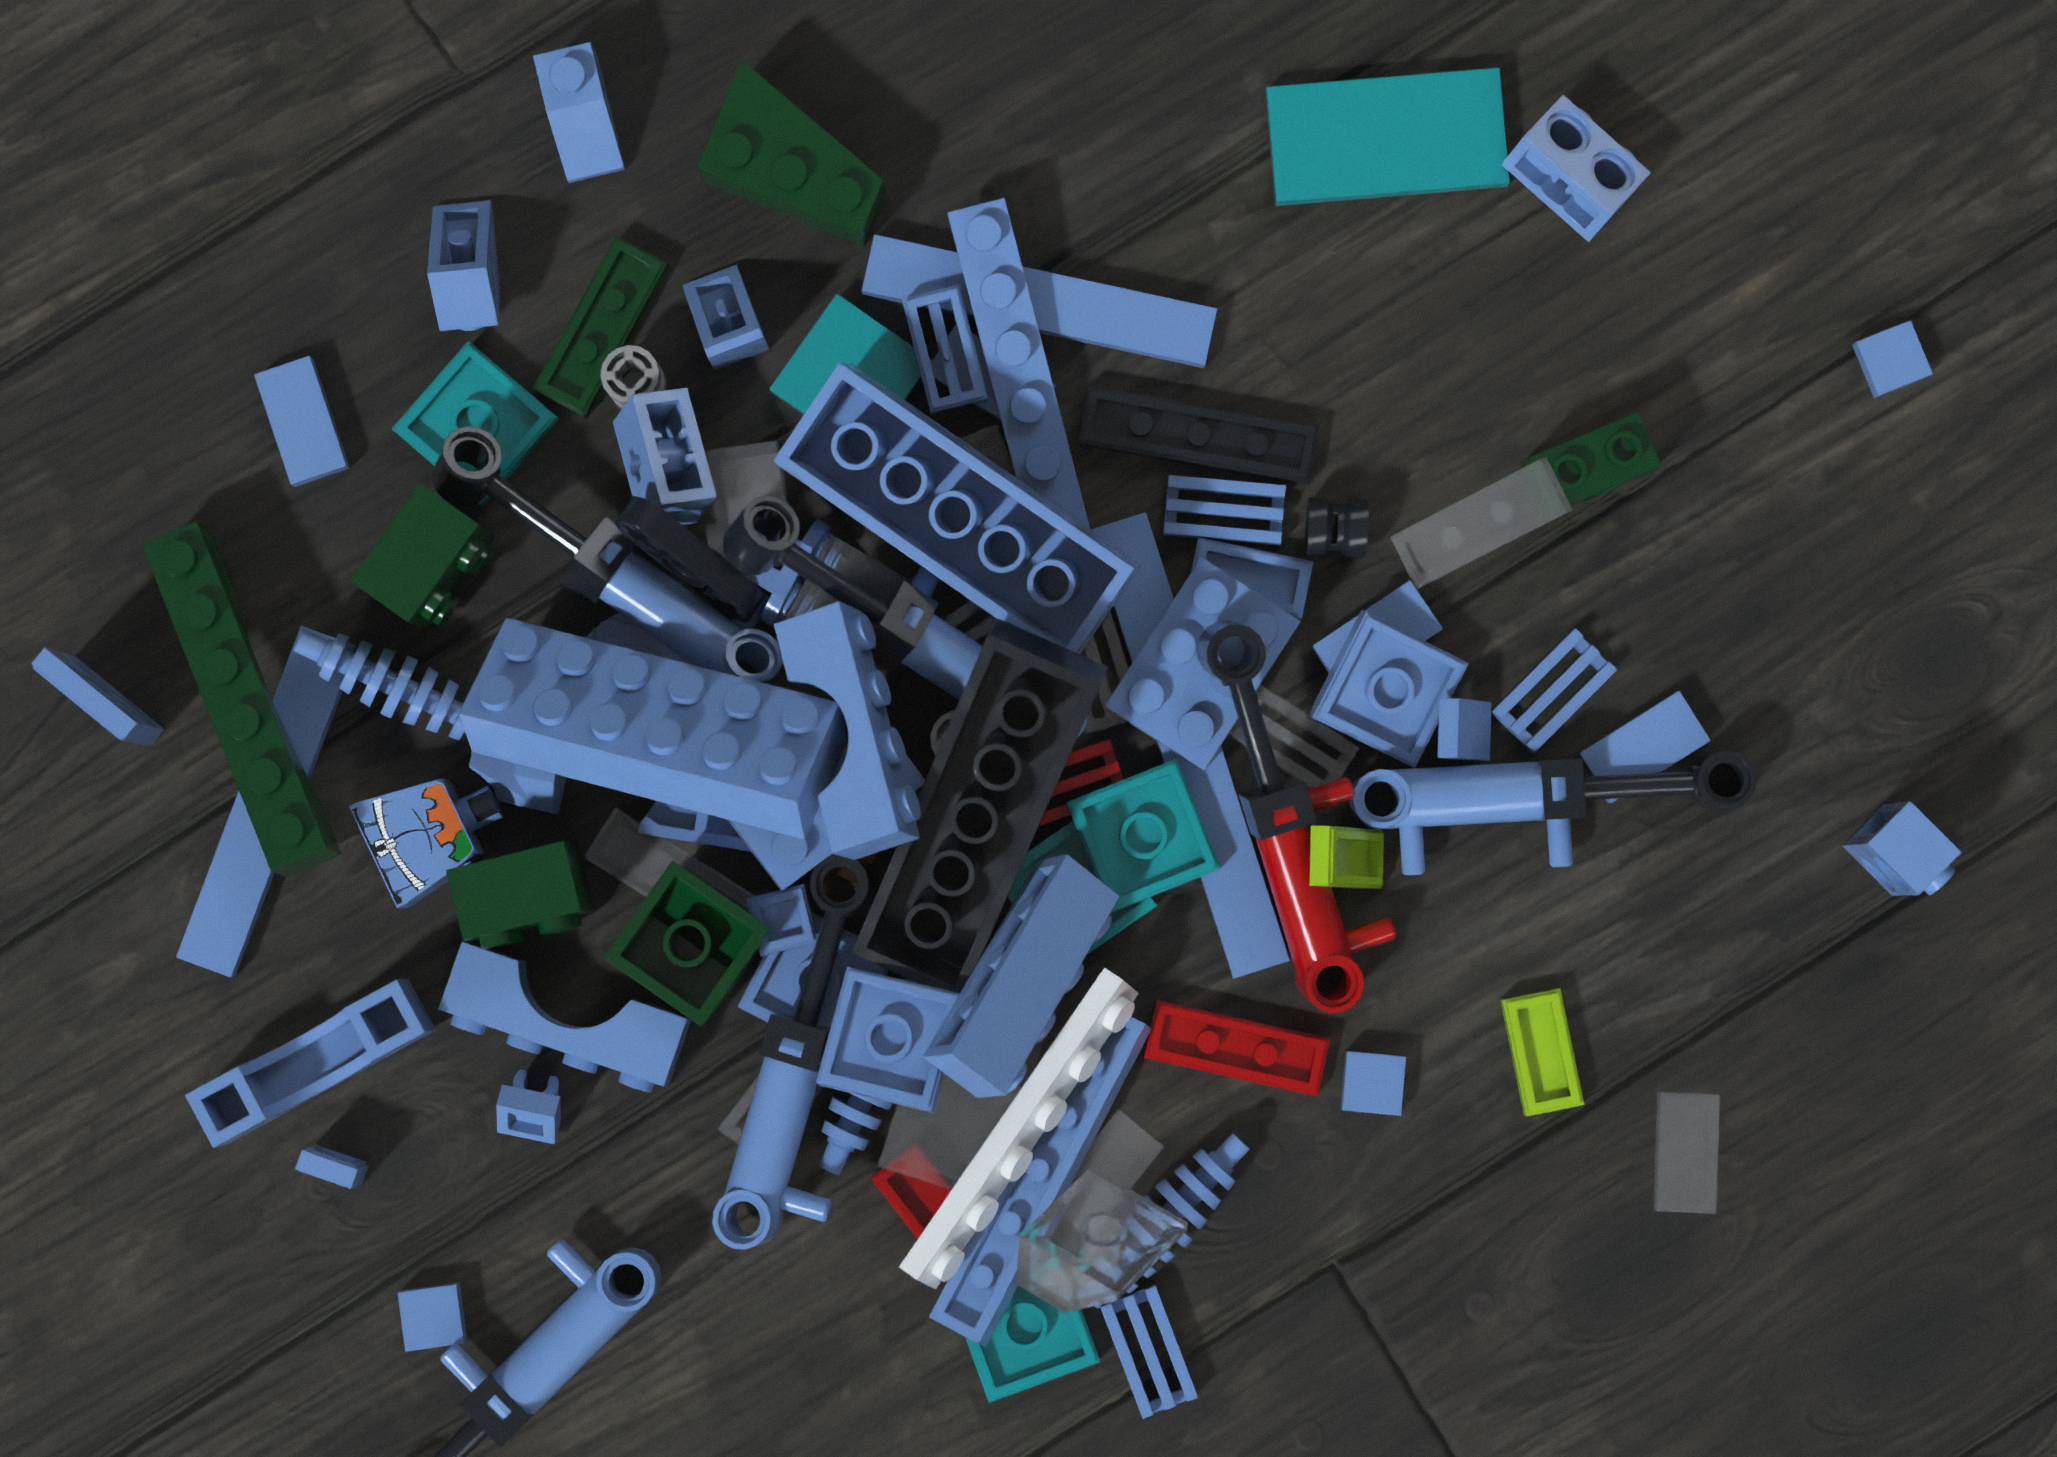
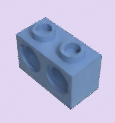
(1575, 168)
(1903, 850)

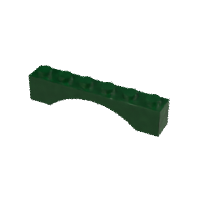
(254, 741)

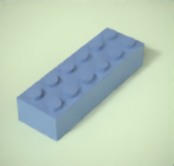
(955, 510)
(654, 727)

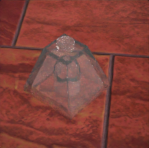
(1093, 1243)

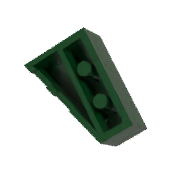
(787, 162)

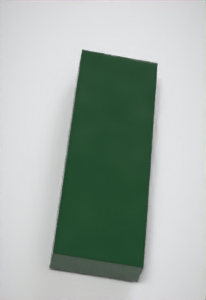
(600, 325)

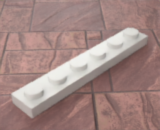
(1009, 1146)

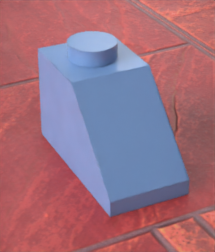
(579, 111)
(464, 266)

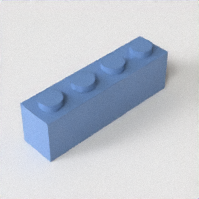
(1022, 977)

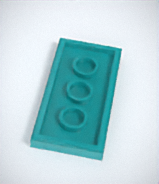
(1387, 136)

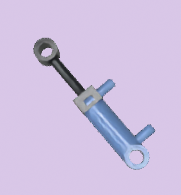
(611, 569)
(902, 623)
(1529, 792)
(788, 1079)
(552, 1353)

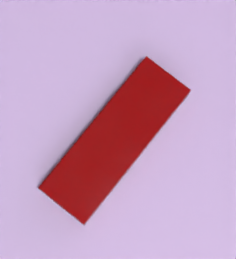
(1236, 1048)

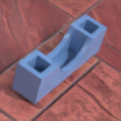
(868, 800)
(495, 993)
(310, 1063)

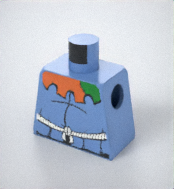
(423, 834)

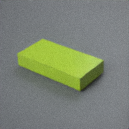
(1346, 857)
(1542, 1052)

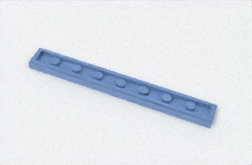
(1237, 889)

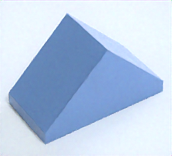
(725, 317)

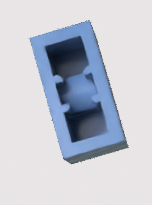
(665, 453)

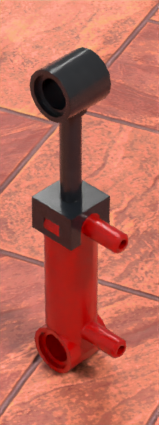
(1281, 821)

